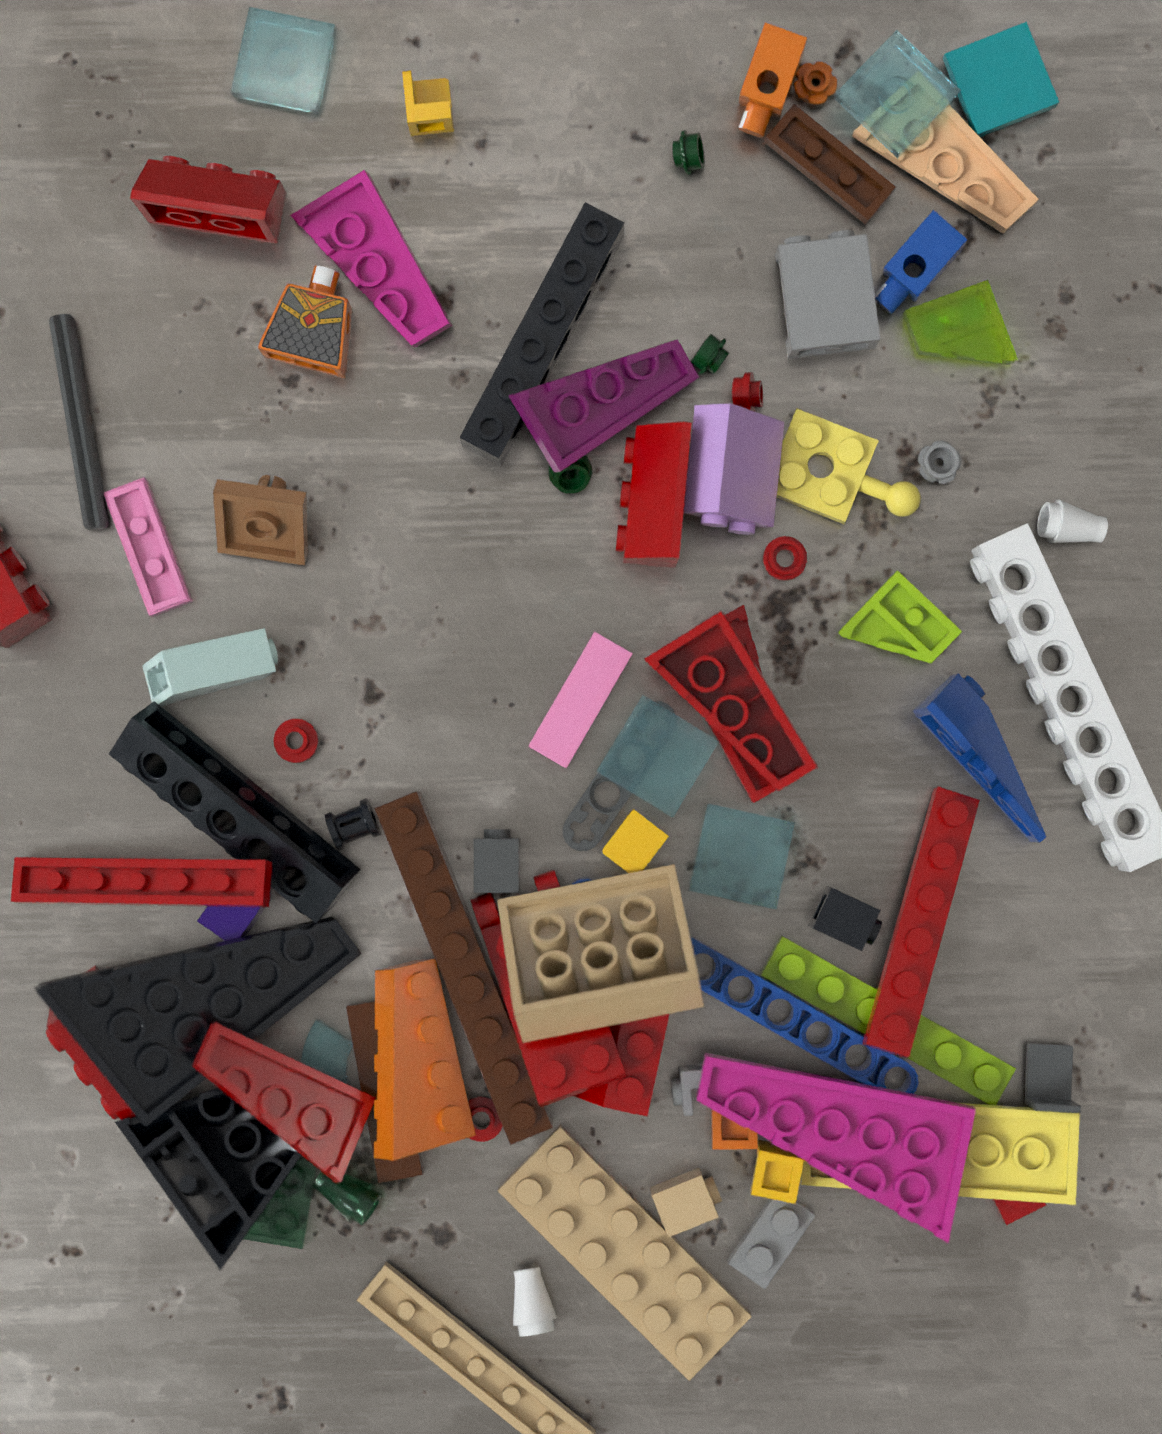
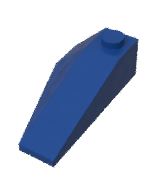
(972, 737)

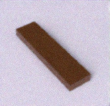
(365, 1045)

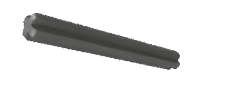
(79, 421)

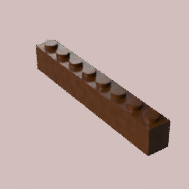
(463, 964)

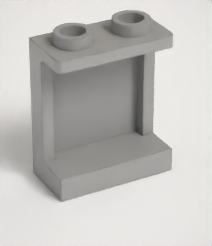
(828, 294)

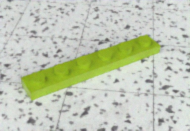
(852, 1003)

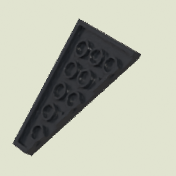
(152, 1014)

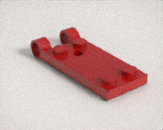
(556, 1064)

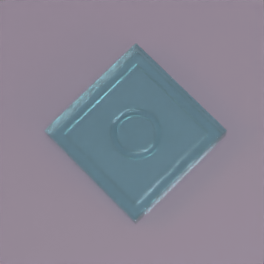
(283, 60)
(897, 94)
(657, 756)
(741, 856)

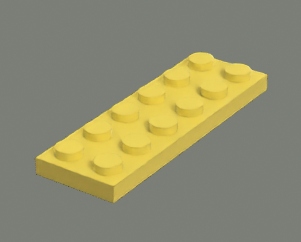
(1010, 1156)

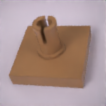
(261, 520)

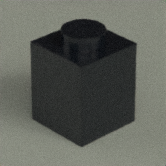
(846, 919)

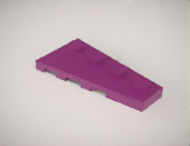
(594, 404)

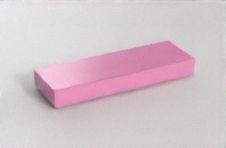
(148, 547)
(580, 700)

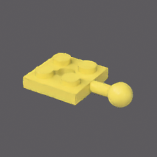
(850, 457)

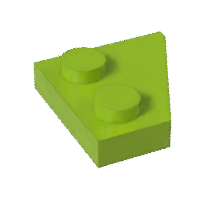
(902, 622)

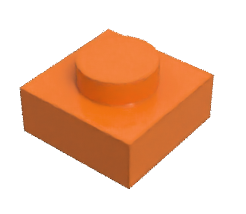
(730, 1135)

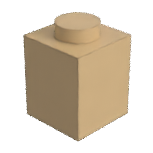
(686, 1201)

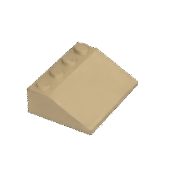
(599, 953)

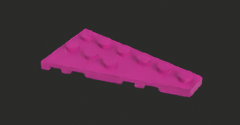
(869, 1137)

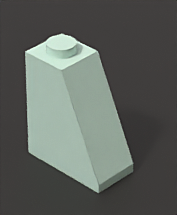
(209, 666)

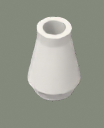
(1067, 523)
(532, 1303)

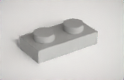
(770, 1240)

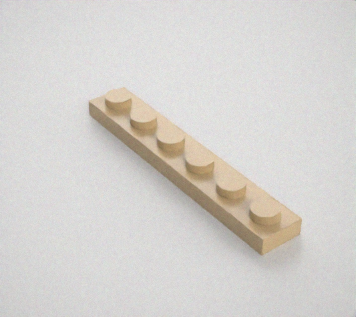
(467, 1356)

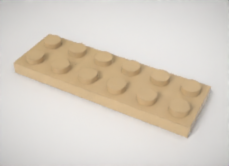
(624, 1252)

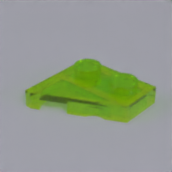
(961, 327)

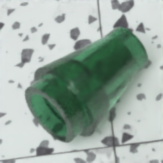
(351, 1197)

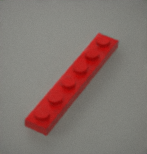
(142, 882)
(921, 922)

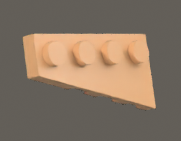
(962, 168)

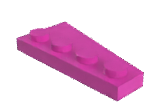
(372, 252)

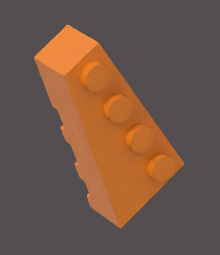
(416, 1065)

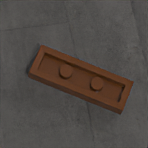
(830, 164)

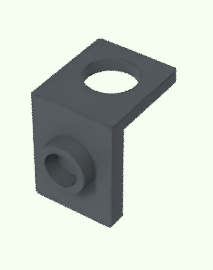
(1049, 1078)

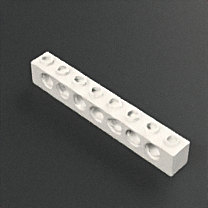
(1076, 671)

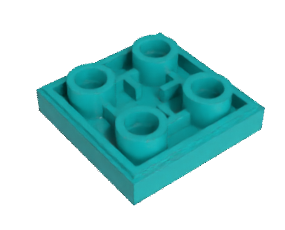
(1001, 79)

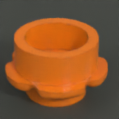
(815, 94)

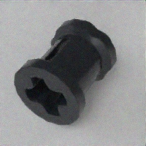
(352, 824)

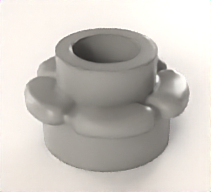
(945, 452)

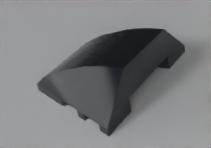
(213, 1166)

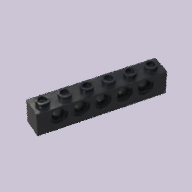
(543, 331)
(233, 810)

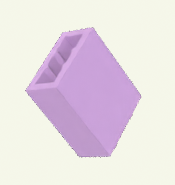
(733, 468)

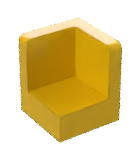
(427, 105)
(634, 843)
(776, 1173)

